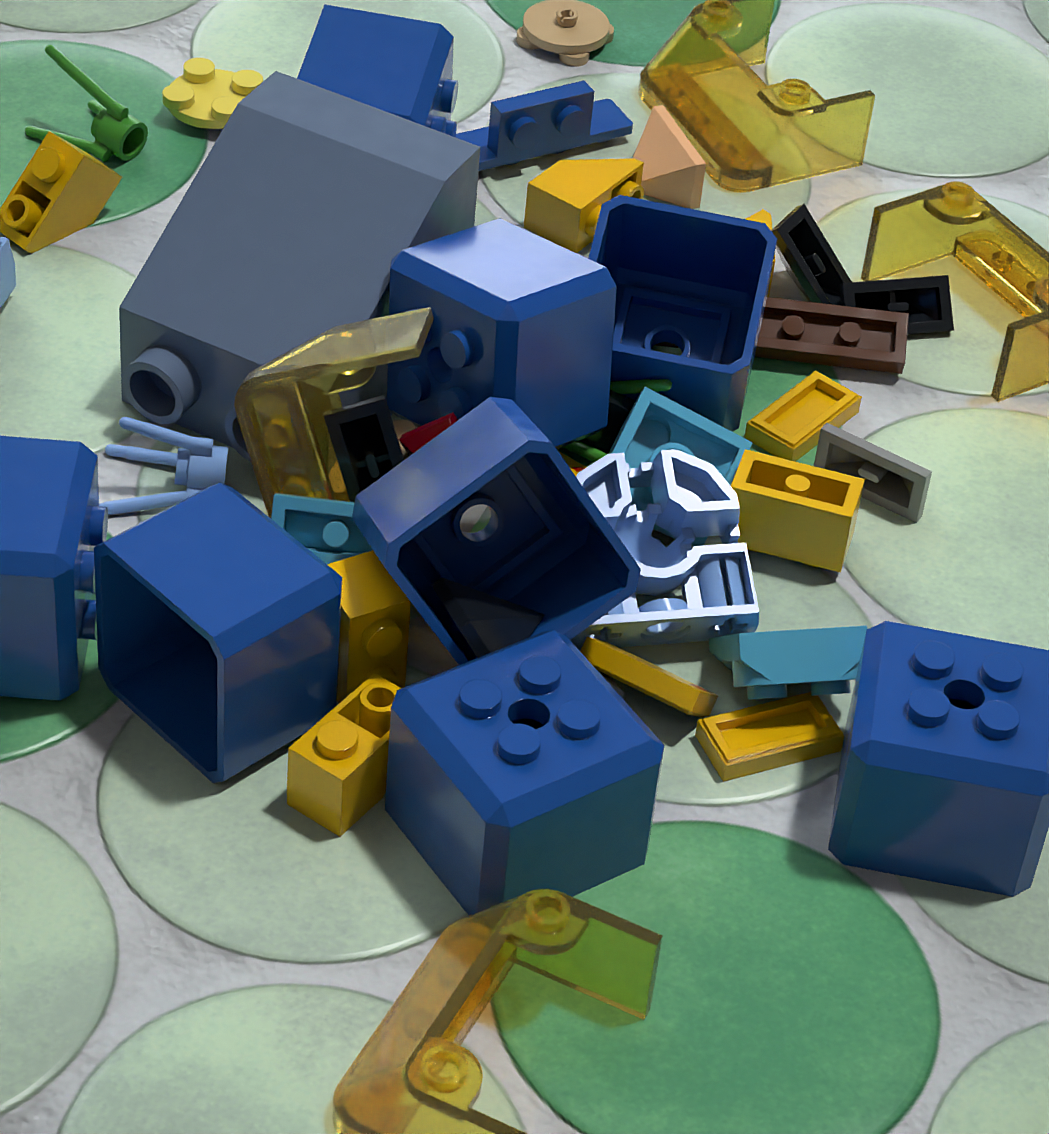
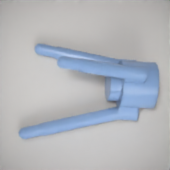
(196, 464)

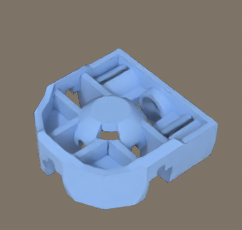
(714, 579)

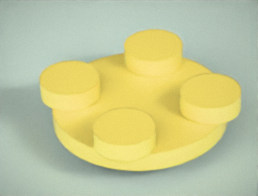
(206, 94)

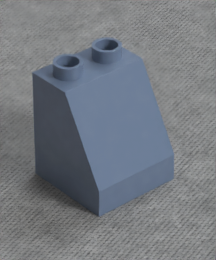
(280, 244)

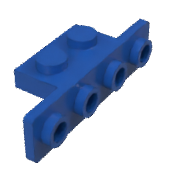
(546, 124)

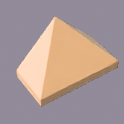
(671, 163)

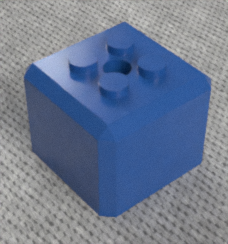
(385, 64)
(691, 284)
(507, 324)
(543, 538)
(47, 564)
(218, 630)
(945, 760)
(522, 774)

